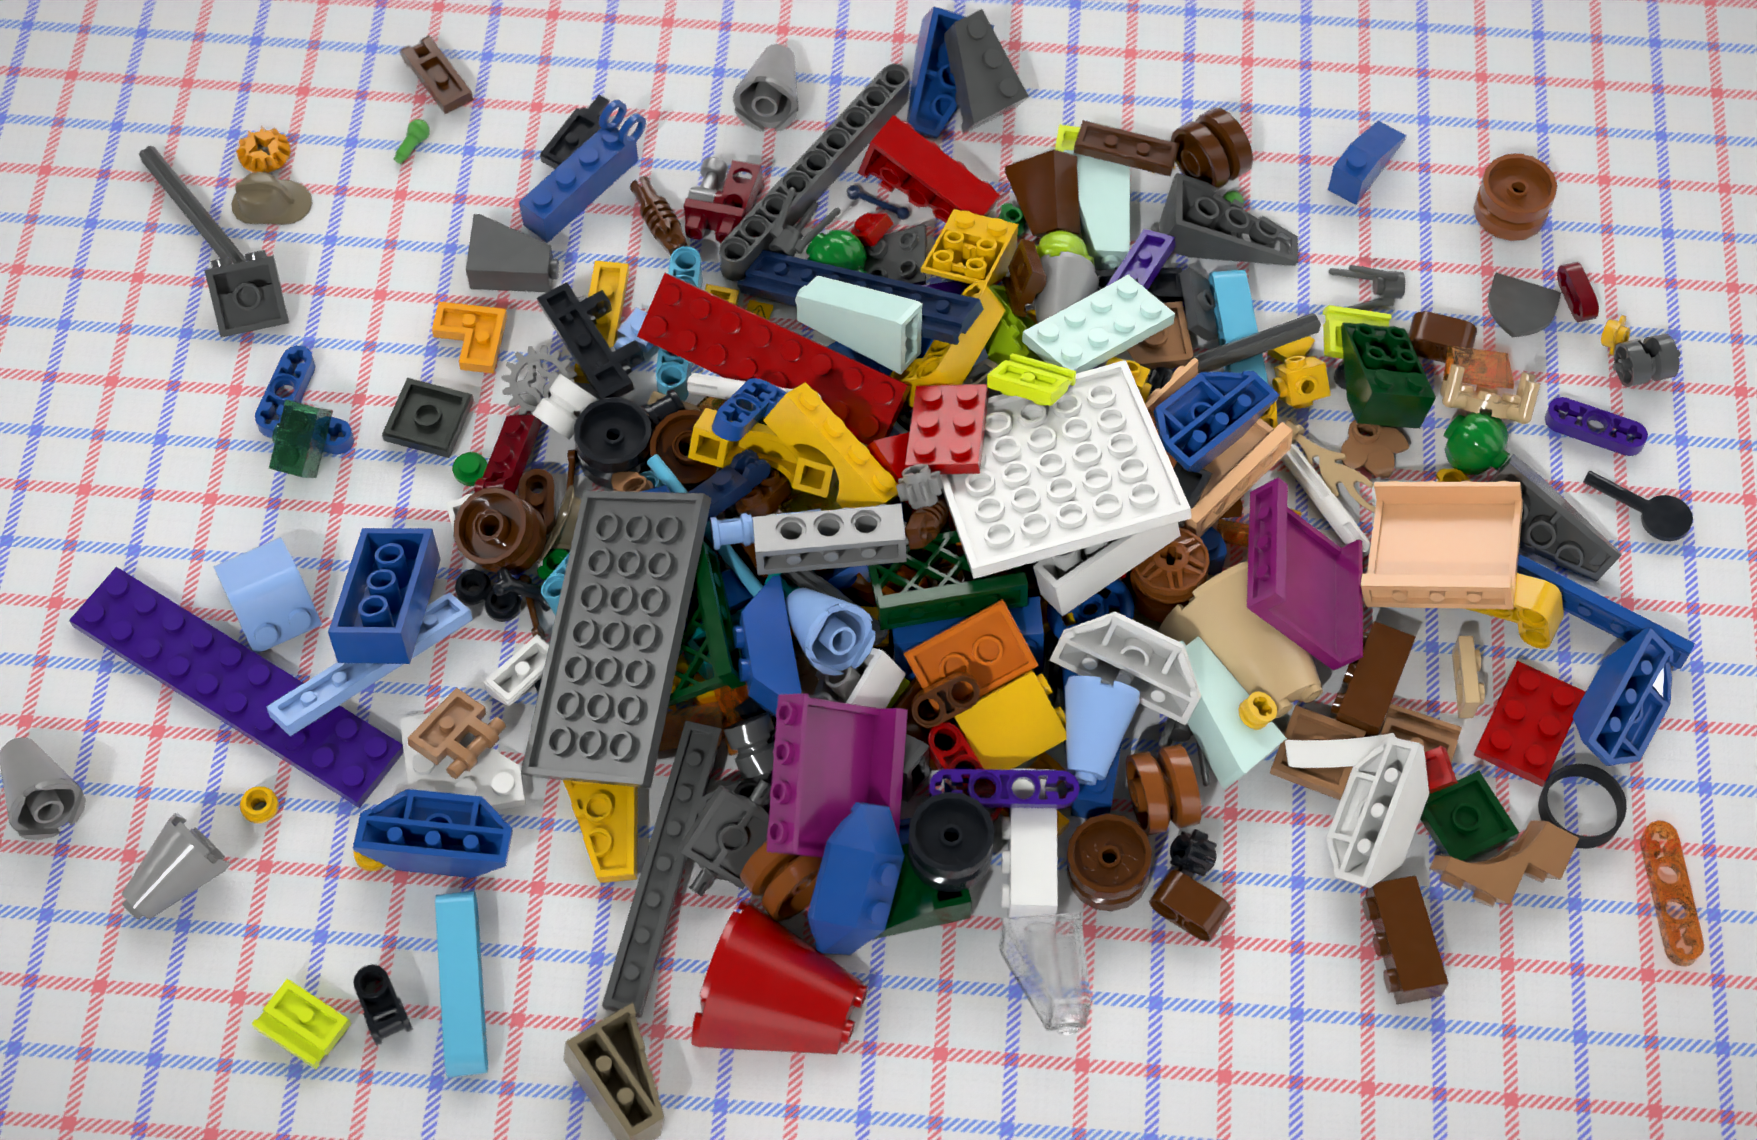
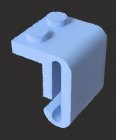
(268, 595)

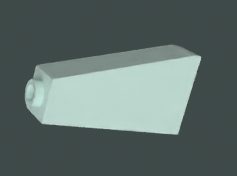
(1104, 209)
(863, 319)
(1216, 722)

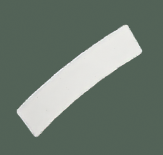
(1331, 752)

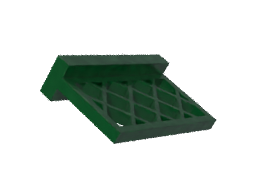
(950, 597)
(718, 629)

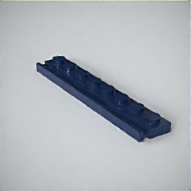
(782, 276)

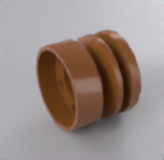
(1169, 576)

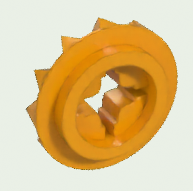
(259, 161)

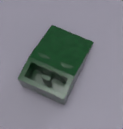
(1384, 376)
(921, 906)

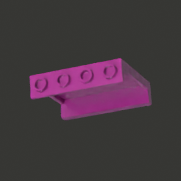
(1304, 580)
(826, 763)

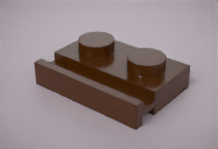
(1025, 277)

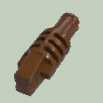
(658, 216)
(927, 523)

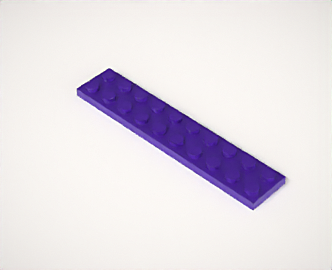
(233, 685)

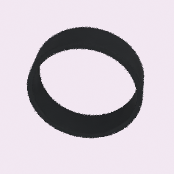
(1599, 776)

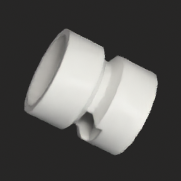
(563, 406)

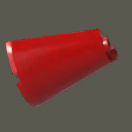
(773, 991)

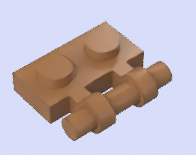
(448, 725)

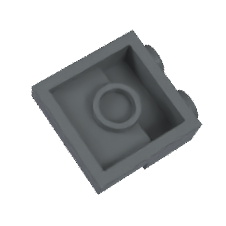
(246, 294)

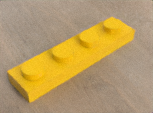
(613, 280)

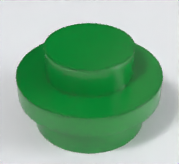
(469, 468)

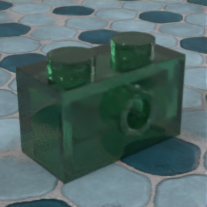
(300, 439)

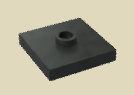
(428, 417)

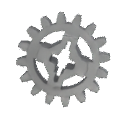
(524, 387)

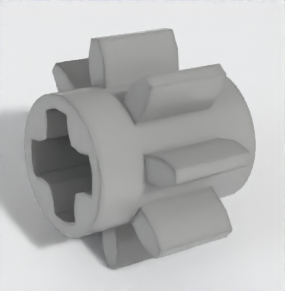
(919, 486)

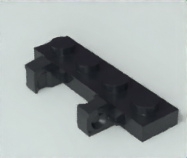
(575, 324)

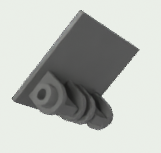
(899, 256)

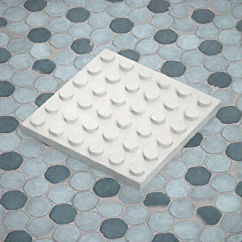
(1064, 475)

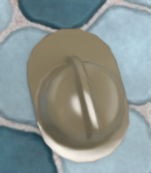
(270, 200)
(564, 528)

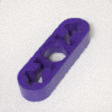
(1609, 420)

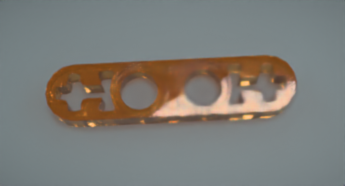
(1676, 892)

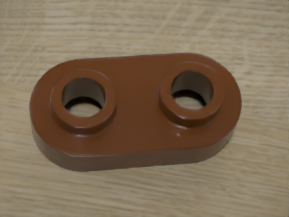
(765, 496)
(543, 502)

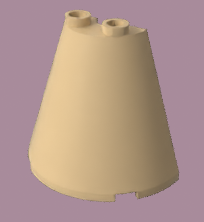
(1244, 642)

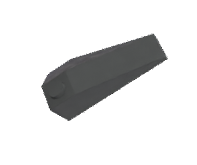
(1555, 527)

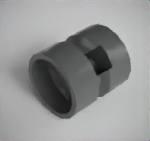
(754, 744)

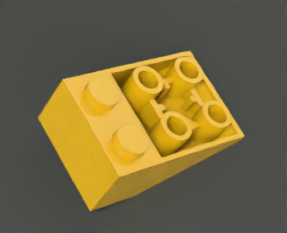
(972, 249)

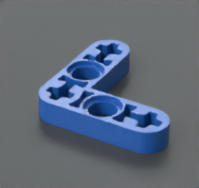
(284, 376)
(745, 409)

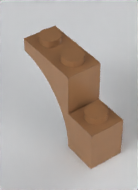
(1538, 853)

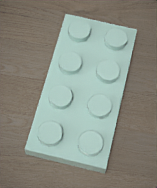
(1099, 326)

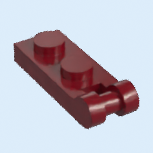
(510, 453)

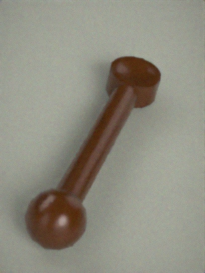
(572, 459)
(537, 629)

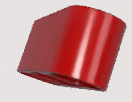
(958, 756)

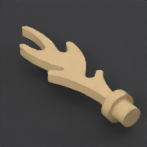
(1330, 471)

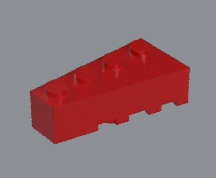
(925, 172)

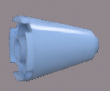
(830, 630)
(1096, 724)

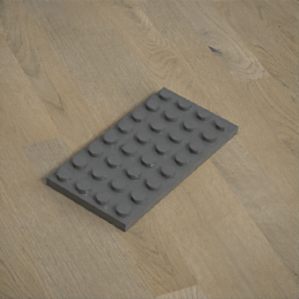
(616, 637)

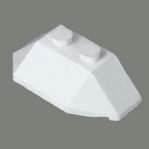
(1136, 656)
(1379, 812)

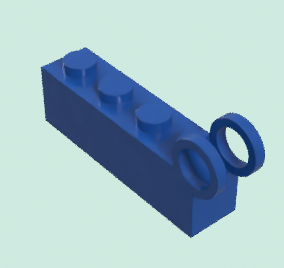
(583, 174)

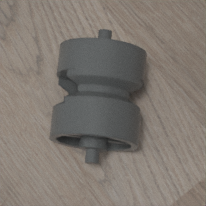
(1640, 361)

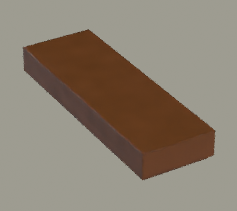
(1126, 148)

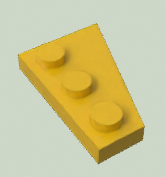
(609, 827)

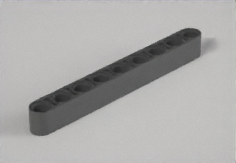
(816, 168)

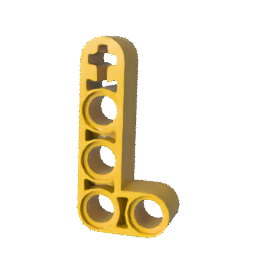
(951, 363)
(1536, 610)

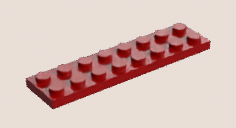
(751, 347)

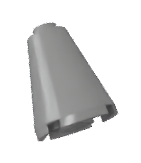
(768, 91)
(1067, 282)
(37, 791)
(172, 869)

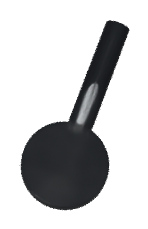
(1661, 516)

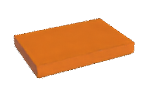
(982, 645)

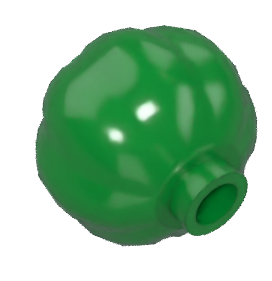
(838, 249)
(1476, 443)

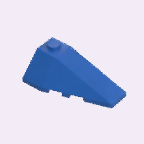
(932, 83)

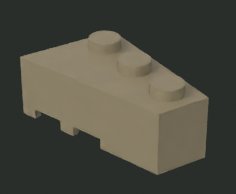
(616, 1076)

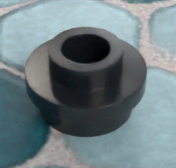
(473, 578)

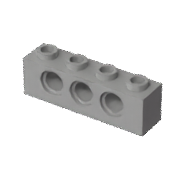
(829, 539)

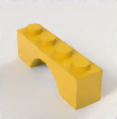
(807, 420)
(801, 463)

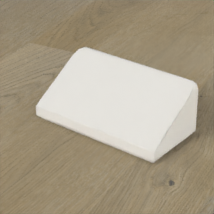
(518, 672)

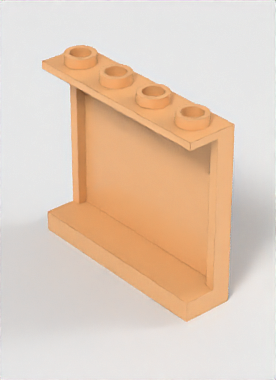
(1236, 467)
(1444, 545)

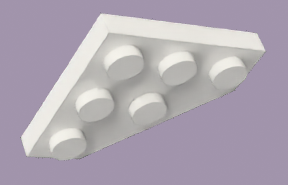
(492, 777)

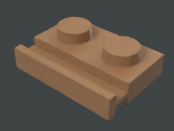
(1421, 729)

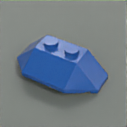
(1211, 415)
(767, 647)
(1627, 700)
(435, 834)
(856, 880)

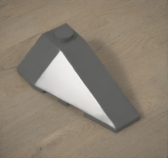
(1221, 230)

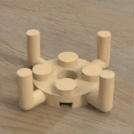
(1485, 398)

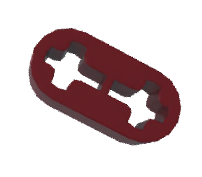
(1577, 292)

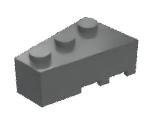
(982, 72)

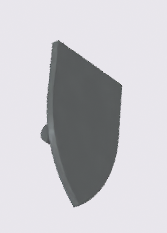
(1521, 306)

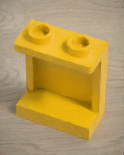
(1013, 723)

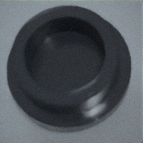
(502, 608)

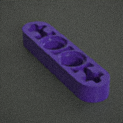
(1003, 783)

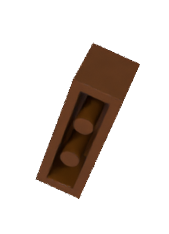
(1373, 679)
(1405, 940)

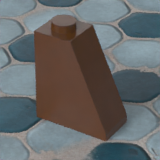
(1047, 192)

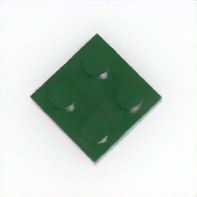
(1467, 819)

